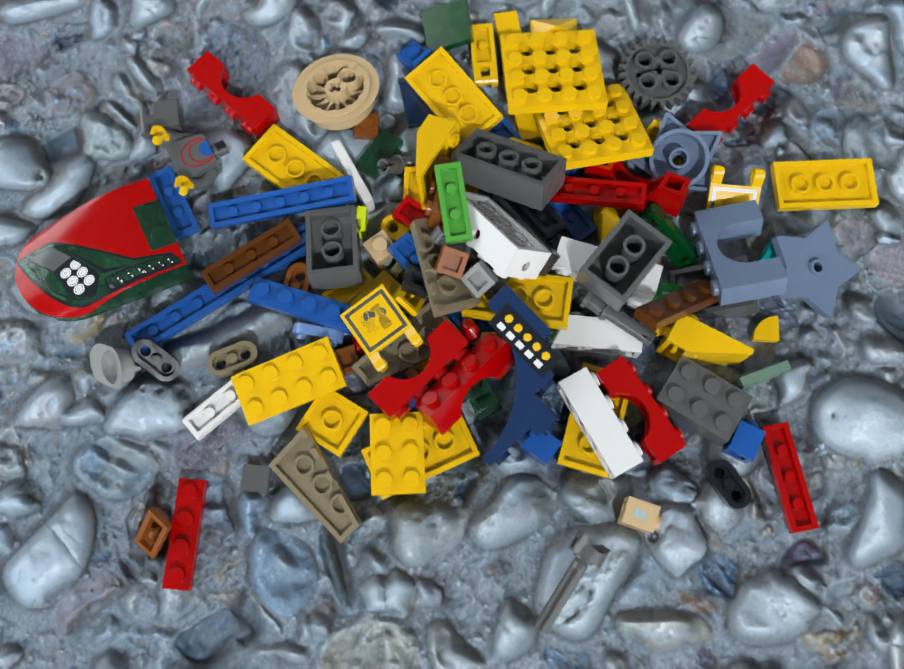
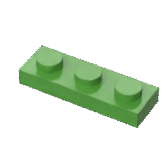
(453, 203)

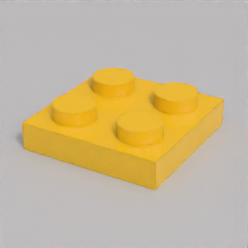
(333, 422)

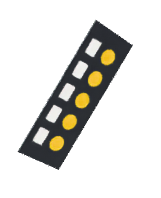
(524, 340)

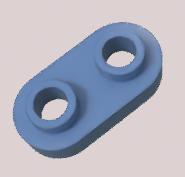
(307, 332)

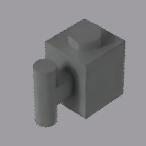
(166, 114)

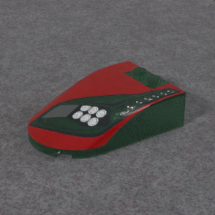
(101, 256)

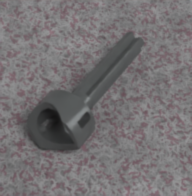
(585, 555)

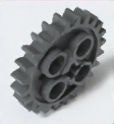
(656, 74)

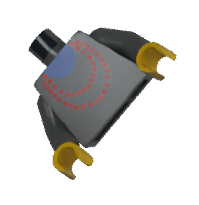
(192, 158)

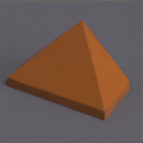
(153, 531)

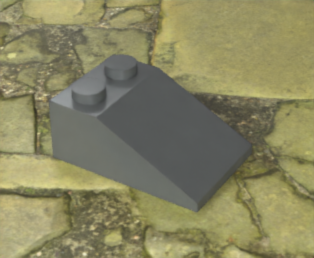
(333, 248)
(694, 273)

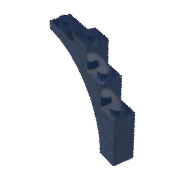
(528, 408)

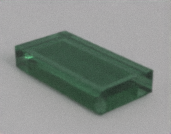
(383, 146)

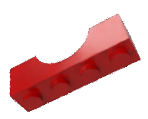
(747, 91)
(252, 112)
(666, 191)
(396, 395)
(444, 400)
(660, 437)

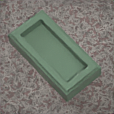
(762, 375)

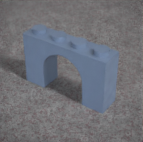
(731, 279)

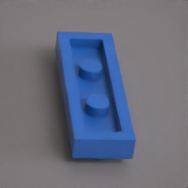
(174, 205)

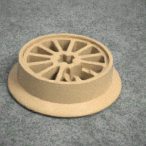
(347, 94)

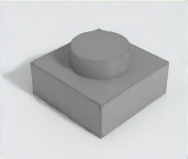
(479, 279)

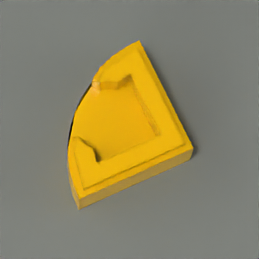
(766, 330)

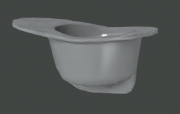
(112, 365)

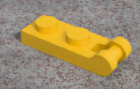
(484, 55)

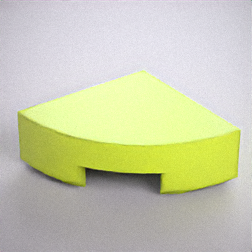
(363, 217)

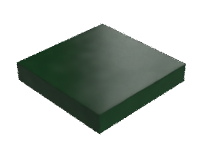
(448, 25)

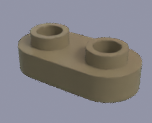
(234, 359)

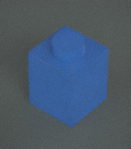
(744, 441)
(541, 447)

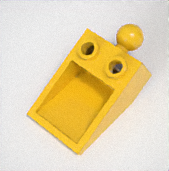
(434, 138)
(700, 343)

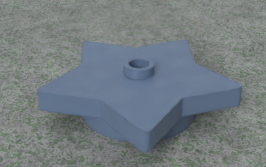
(691, 146)
(813, 268)

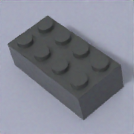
(510, 168)

